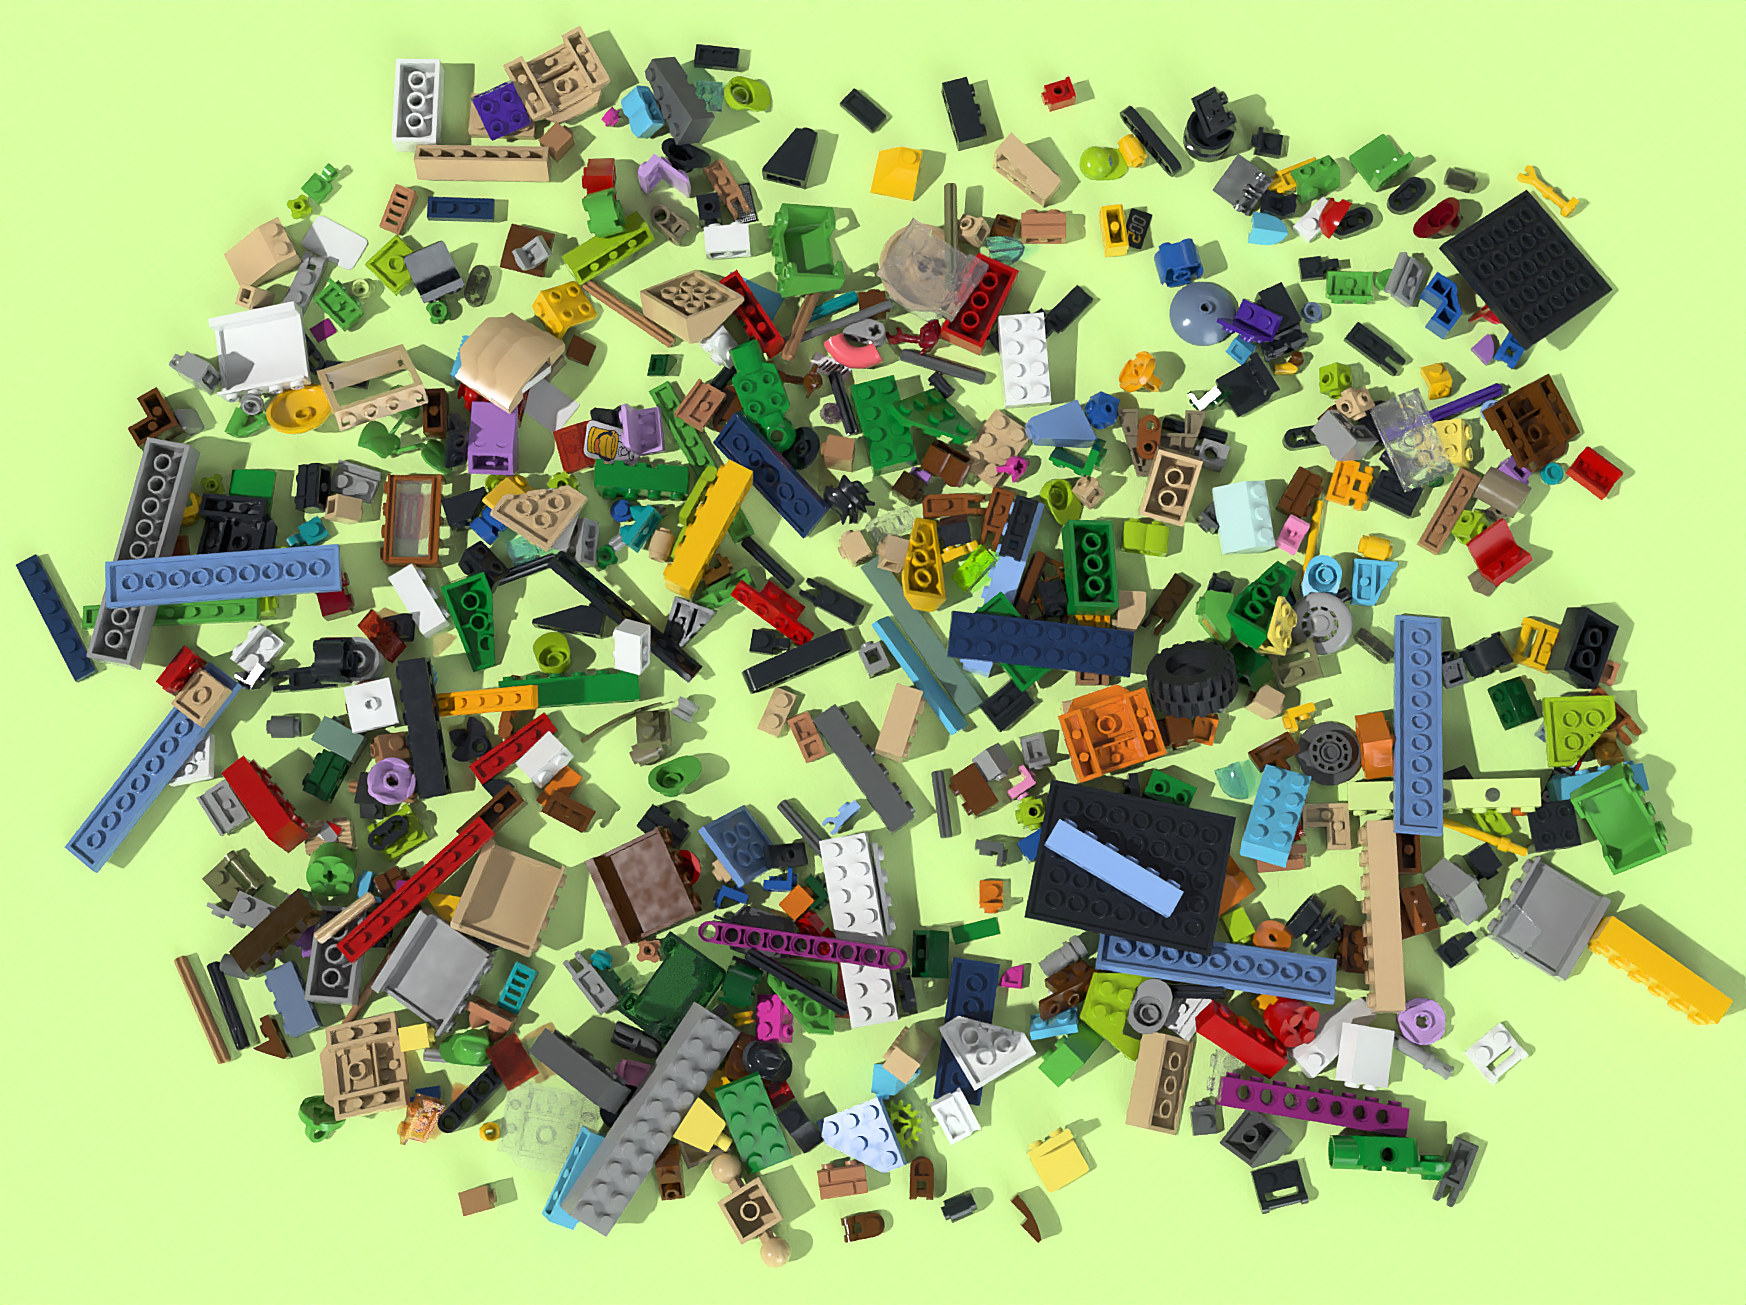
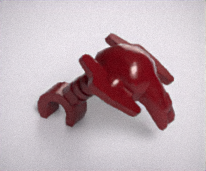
(927, 338)

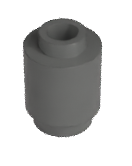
(284, 726)
(231, 968)

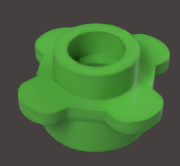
(432, 309)

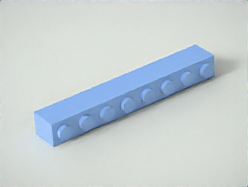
(1005, 578)

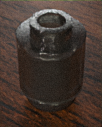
(1460, 179)

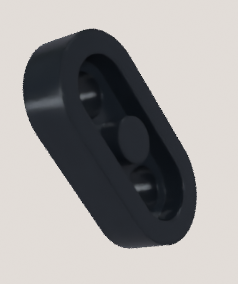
(1405, 196)
(1350, 223)

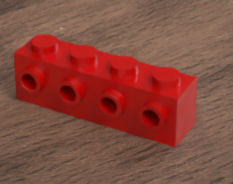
(756, 319)
(1241, 1039)

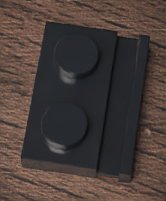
(1391, 495)
(1005, 705)

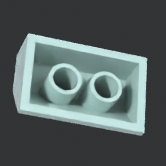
(1243, 518)

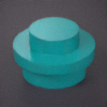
(1551, 474)
(601, 960)

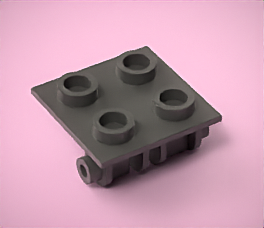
(1242, 184)

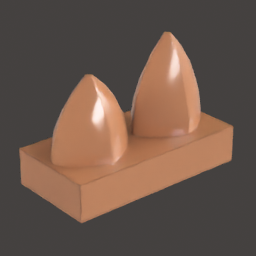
(500, 1019)

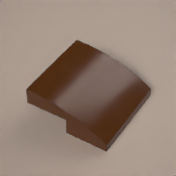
(519, 237)

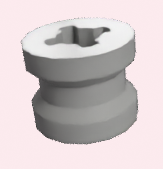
(685, 709)

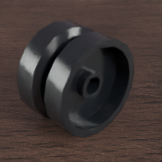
(1199, 146)

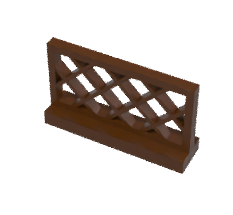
(1030, 582)

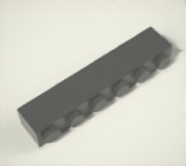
(863, 769)

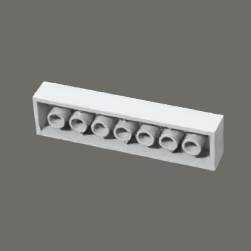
(859, 917)

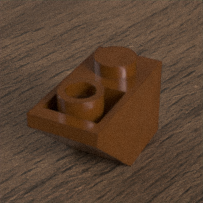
(670, 1173)

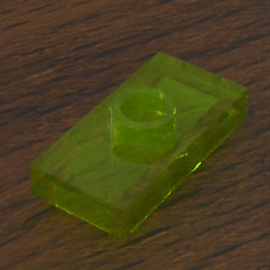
(974, 568)

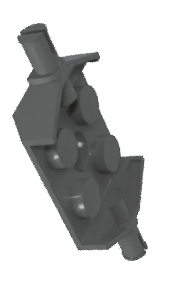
(755, 917)

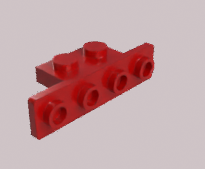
(775, 608)

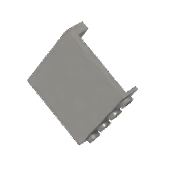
(1562, 912)
(434, 970)

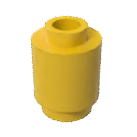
(1132, 151)
(1375, 547)

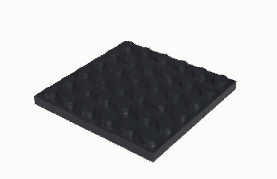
(1525, 269)

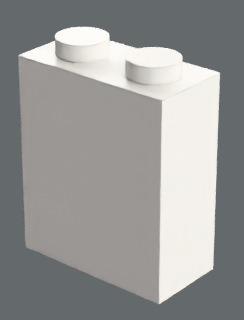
(1364, 1056)

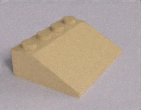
(689, 305)

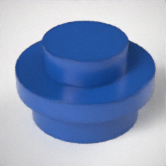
(621, 511)

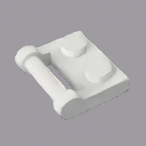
(1490, 1047)

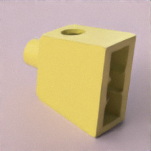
(703, 1128)

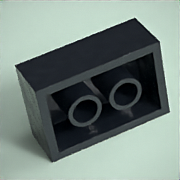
(1581, 648)

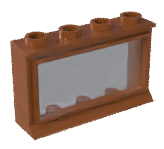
(412, 521)

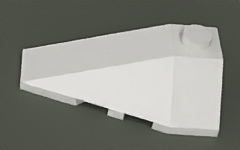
(1316, 1055)

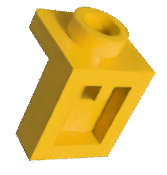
(1300, 712)

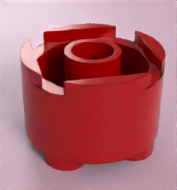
(1291, 1021)

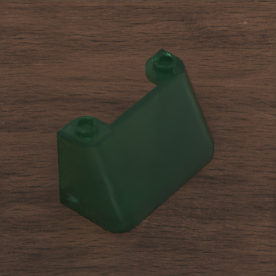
(678, 982)

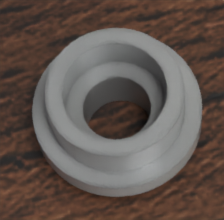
(251, 408)

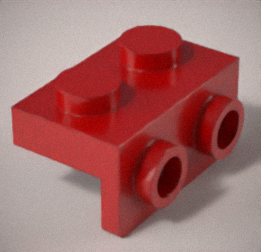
(1594, 472)

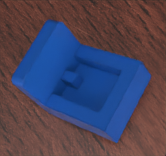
(736, 894)

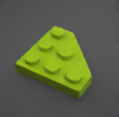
(1574, 726)

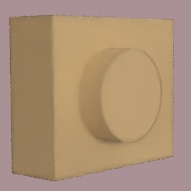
(1088, 491)

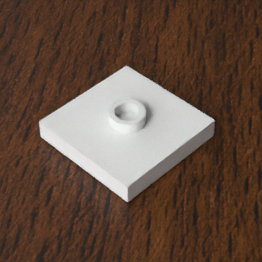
(371, 705)

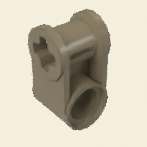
(673, 227)

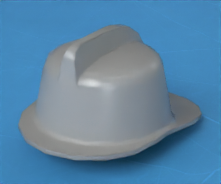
(1150, 1006)

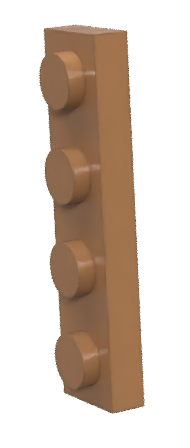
(1448, 511)

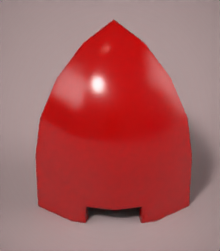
(1332, 216)

